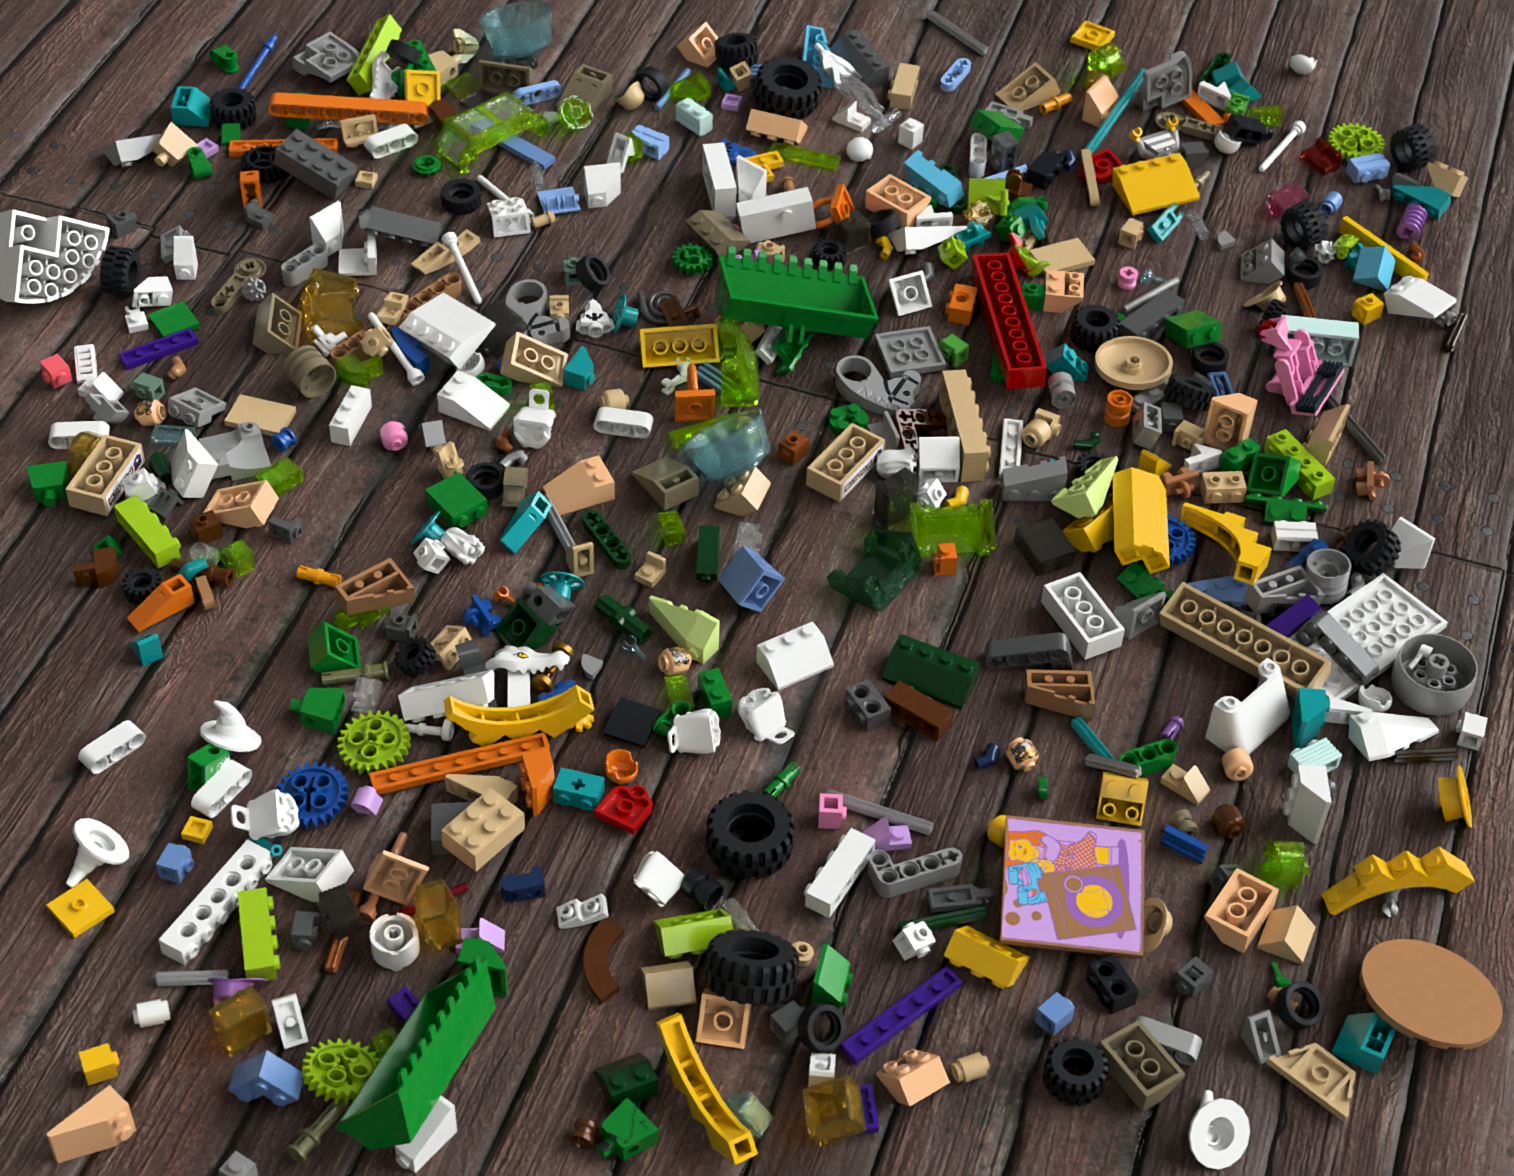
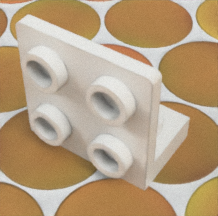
(509, 217)
(359, 260)

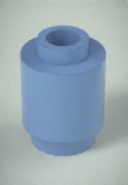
(1330, 203)

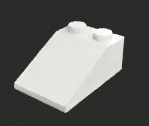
(1417, 298)
(471, 401)
(191, 467)
(310, 871)

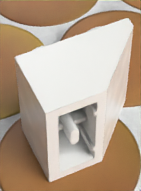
(938, 458)

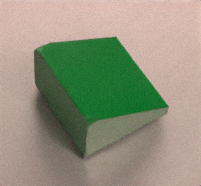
(230, 132)
(107, 542)

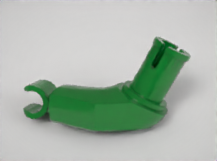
(1022, 201)

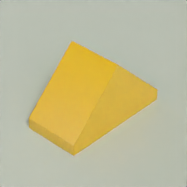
(1152, 463)

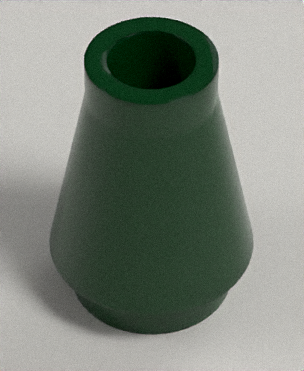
(159, 464)

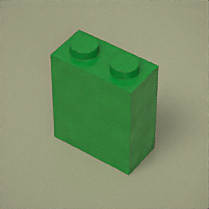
(993, 123)
(1193, 329)
(457, 501)

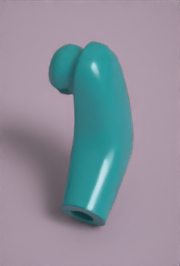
(191, 568)
(275, 849)

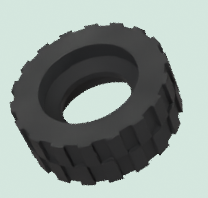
(465, 205)

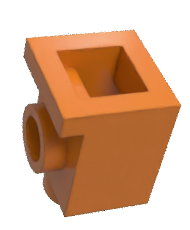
(945, 559)

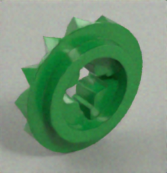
(432, 162)

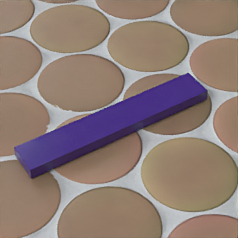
(900, 1015)

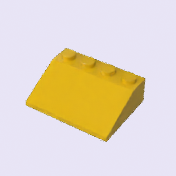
(1155, 183)

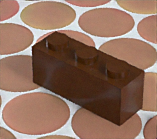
(919, 710)

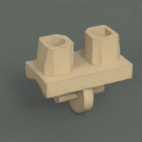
(448, 459)

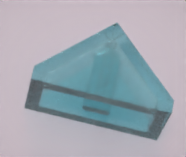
(749, 1112)

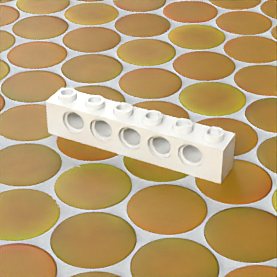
(215, 903)

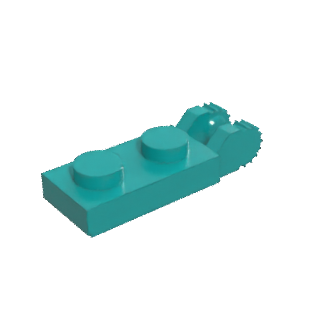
(1165, 223)

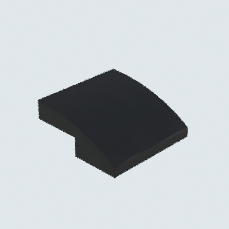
(632, 722)

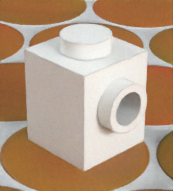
(910, 133)
(140, 484)
(1471, 731)

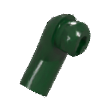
(1088, 444)

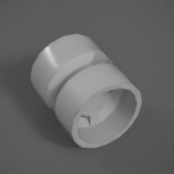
(1061, 390)

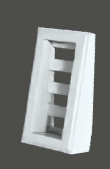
(85, 362)
(1342, 710)

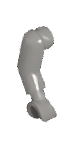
(1390, 906)

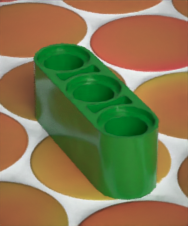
(1152, 756)

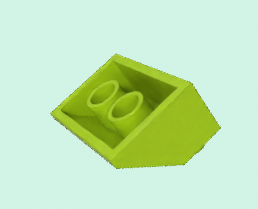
(691, 931)

